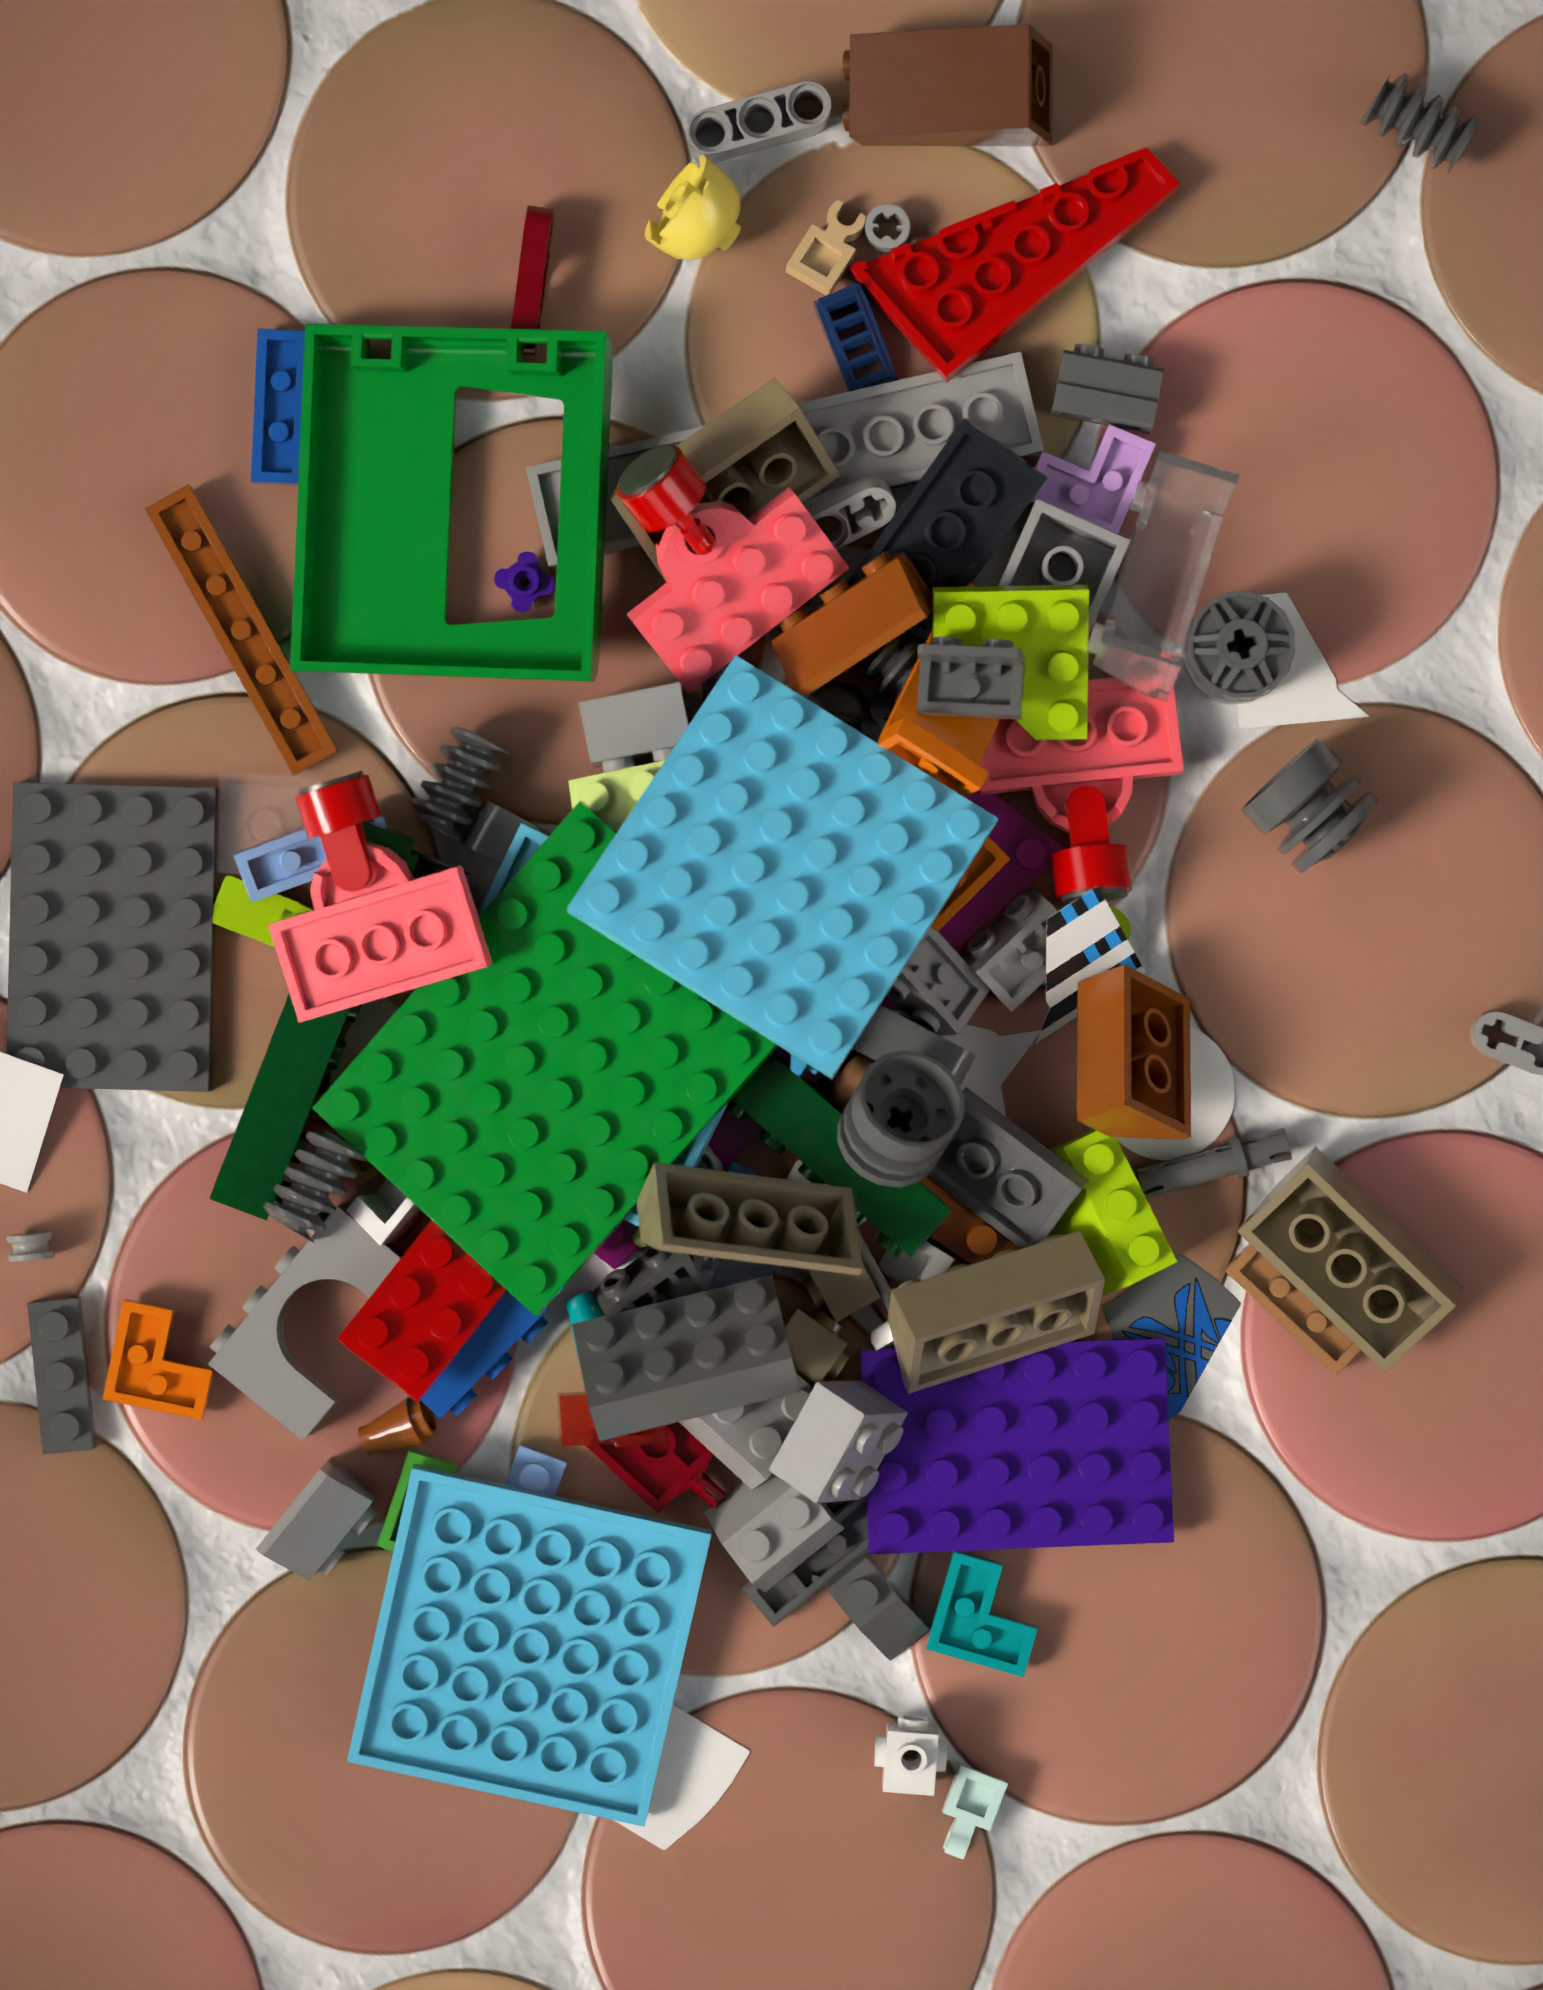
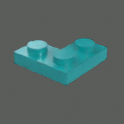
(966, 1626)

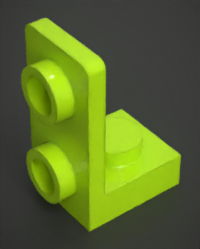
(237, 913)

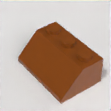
(851, 622)
(1133, 1056)

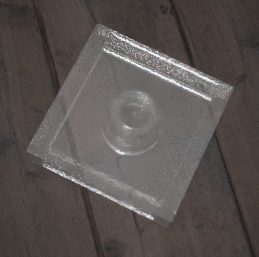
(254, 811)

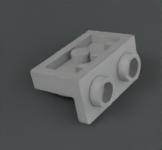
(1013, 949)
(938, 987)

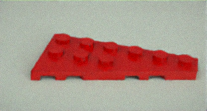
(996, 268)

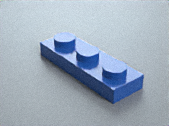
(277, 407)

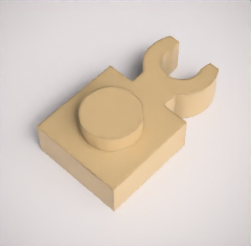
(824, 254)

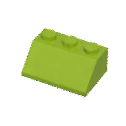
(1112, 1212)

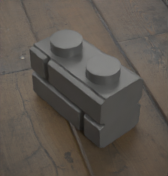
(1107, 389)

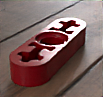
(533, 271)

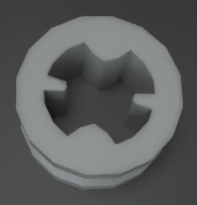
(887, 212)
(30, 1246)

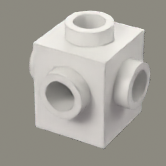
(912, 1774)

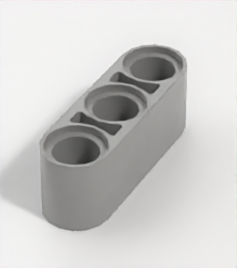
(777, 103)

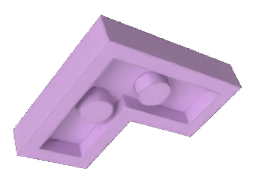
(1104, 490)

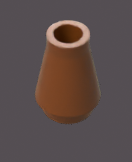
(399, 1427)

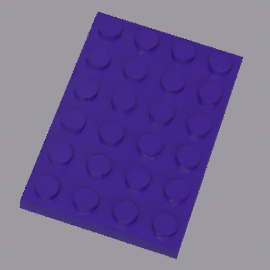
(1028, 1453)

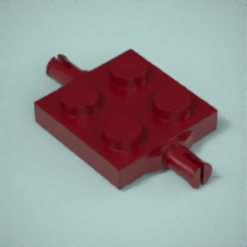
(662, 1469)

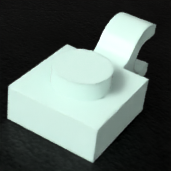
(973, 1803)

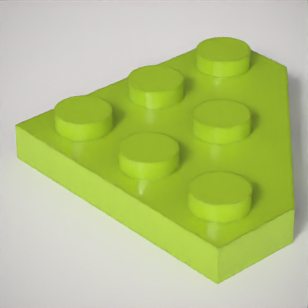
(1053, 634)

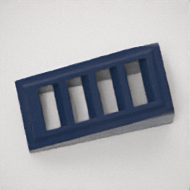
(838, 300)

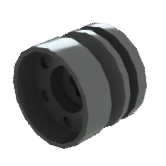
(1224, 674)
(1310, 806)
(900, 1119)

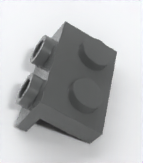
(971, 679)

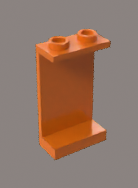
(938, 745)

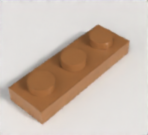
(1292, 1309)

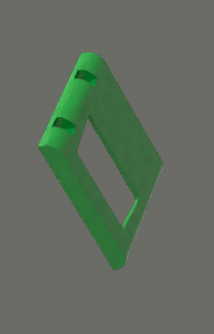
(381, 502)

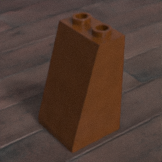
(950, 87)

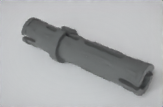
(1207, 1165)

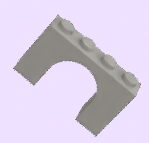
(256, 1352)

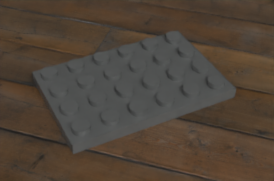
(113, 934)

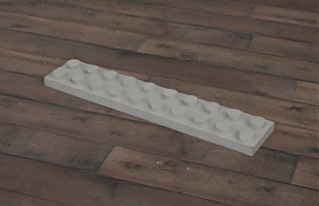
(867, 432)

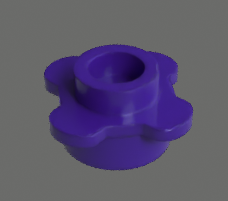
(510, 579)

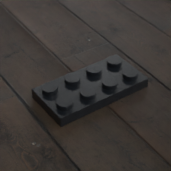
(959, 512)

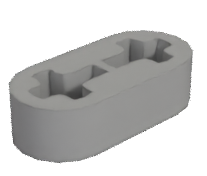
(1504, 1052)

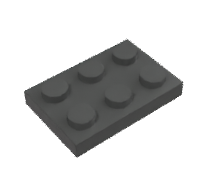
(1006, 1175)

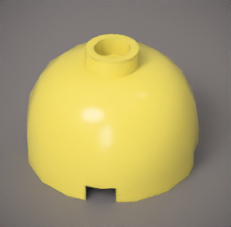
(697, 213)

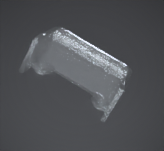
(1162, 573)

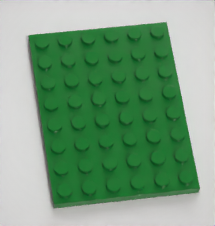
(542, 1084)

